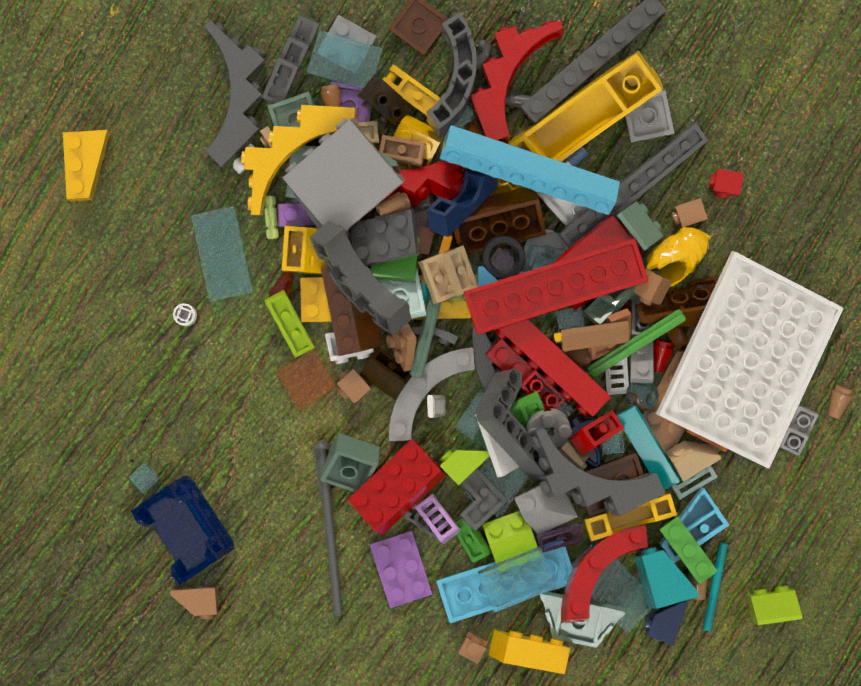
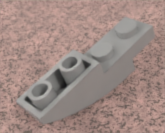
(642, 360)

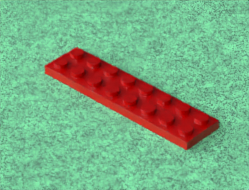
(555, 286)

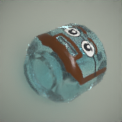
(643, 395)

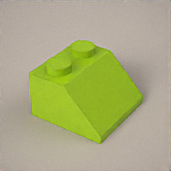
(462, 463)
(509, 536)
(774, 606)

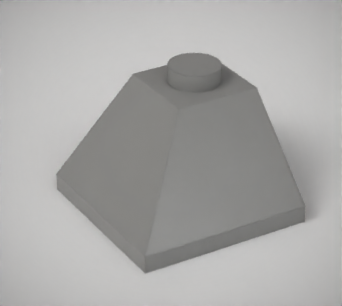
(543, 511)

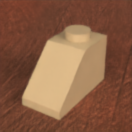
(691, 458)

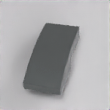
(443, 336)

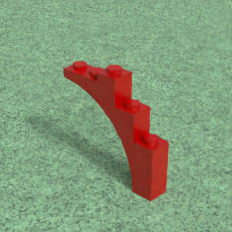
(514, 51)
(439, 178)

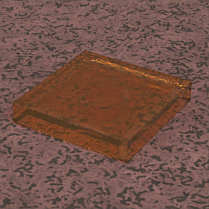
(306, 379)

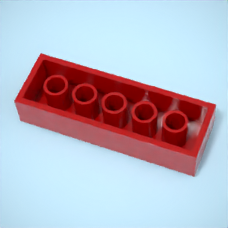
(556, 366)

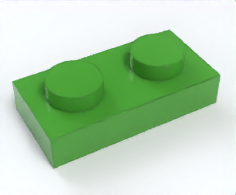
(472, 541)

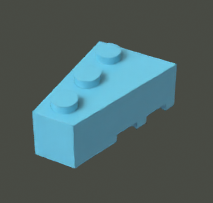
(701, 520)

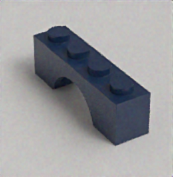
(448, 215)

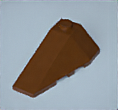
(689, 300)

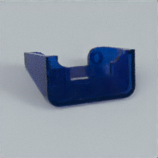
(186, 527)

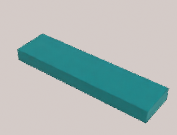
(648, 446)

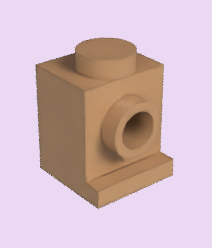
(472, 647)

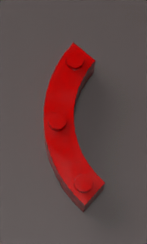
(588, 569)

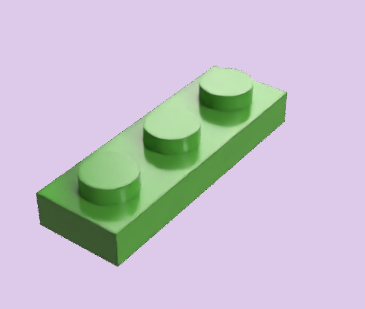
(688, 550)

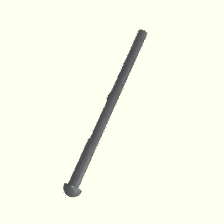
(324, 493)

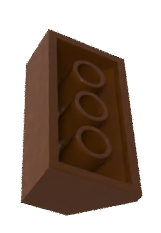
(351, 327)

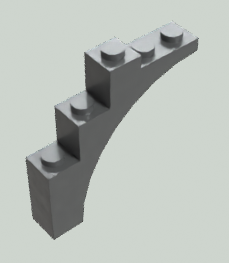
(242, 65)
(588, 489)

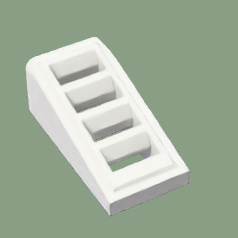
(622, 390)
(436, 406)

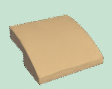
(448, 274)

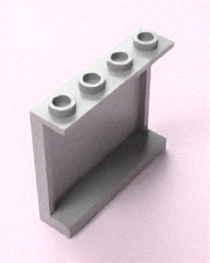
(342, 176)

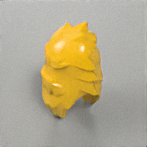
(679, 254)

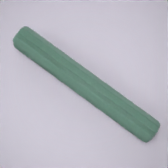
(425, 339)

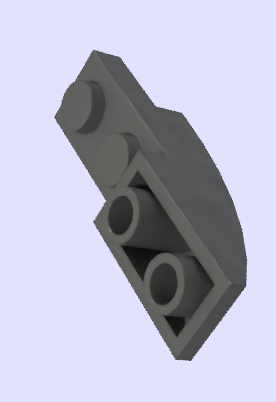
(482, 362)

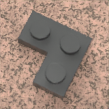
(486, 499)

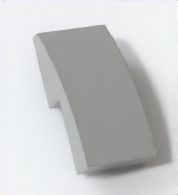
(799, 430)

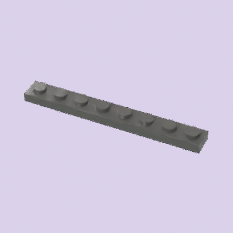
(592, 59)
(639, 181)

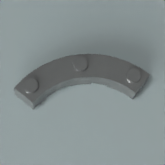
(458, 96)
(357, 280)

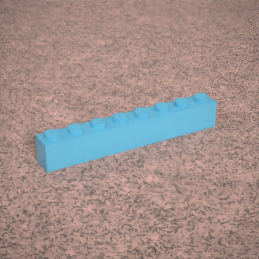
(529, 170)

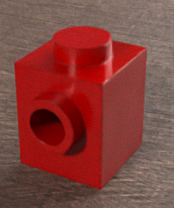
(726, 183)

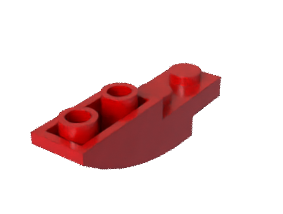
(506, 358)

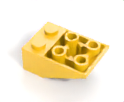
(418, 131)
(299, 252)

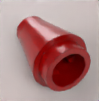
(661, 354)

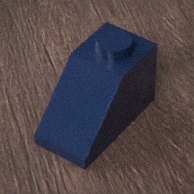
(665, 622)

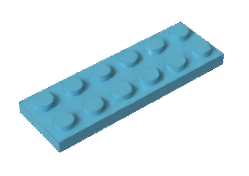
(466, 596)

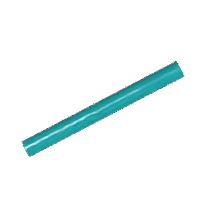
(715, 586)

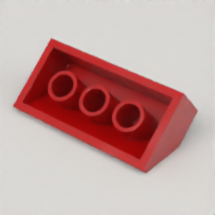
(603, 235)

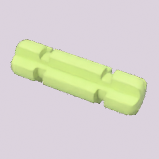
(271, 217)

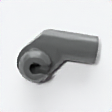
(485, 49)

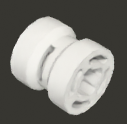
(185, 314)

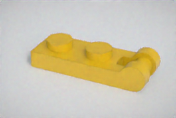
(411, 90)

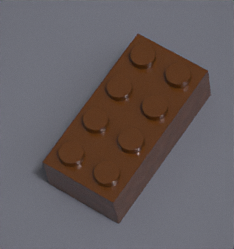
(509, 213)

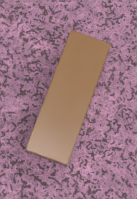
(595, 336)

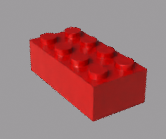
(397, 487)

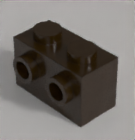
(384, 101)
(385, 373)

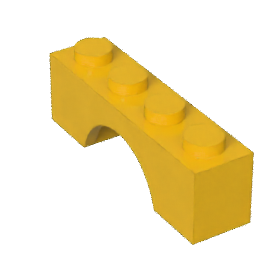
(652, 511)

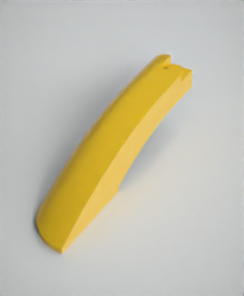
(588, 112)

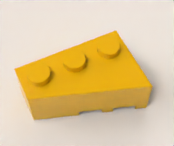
(83, 162)
(529, 651)

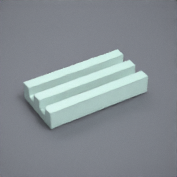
(681, 495)

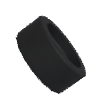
(520, 257)

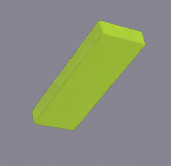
(289, 323)

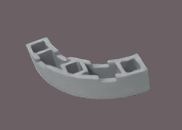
(417, 388)

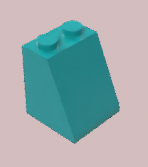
(662, 579)

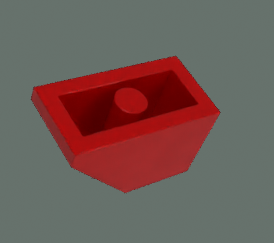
(596, 433)

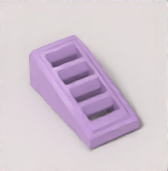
(431, 523)

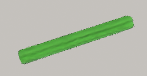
(636, 343)

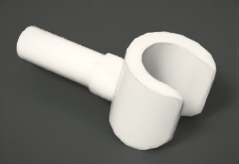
(239, 168)

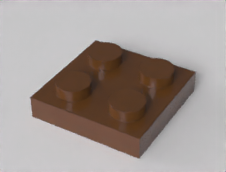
(418, 25)

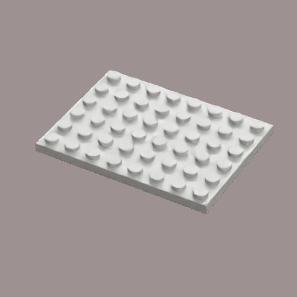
(749, 360)

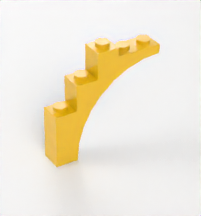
(265, 162)

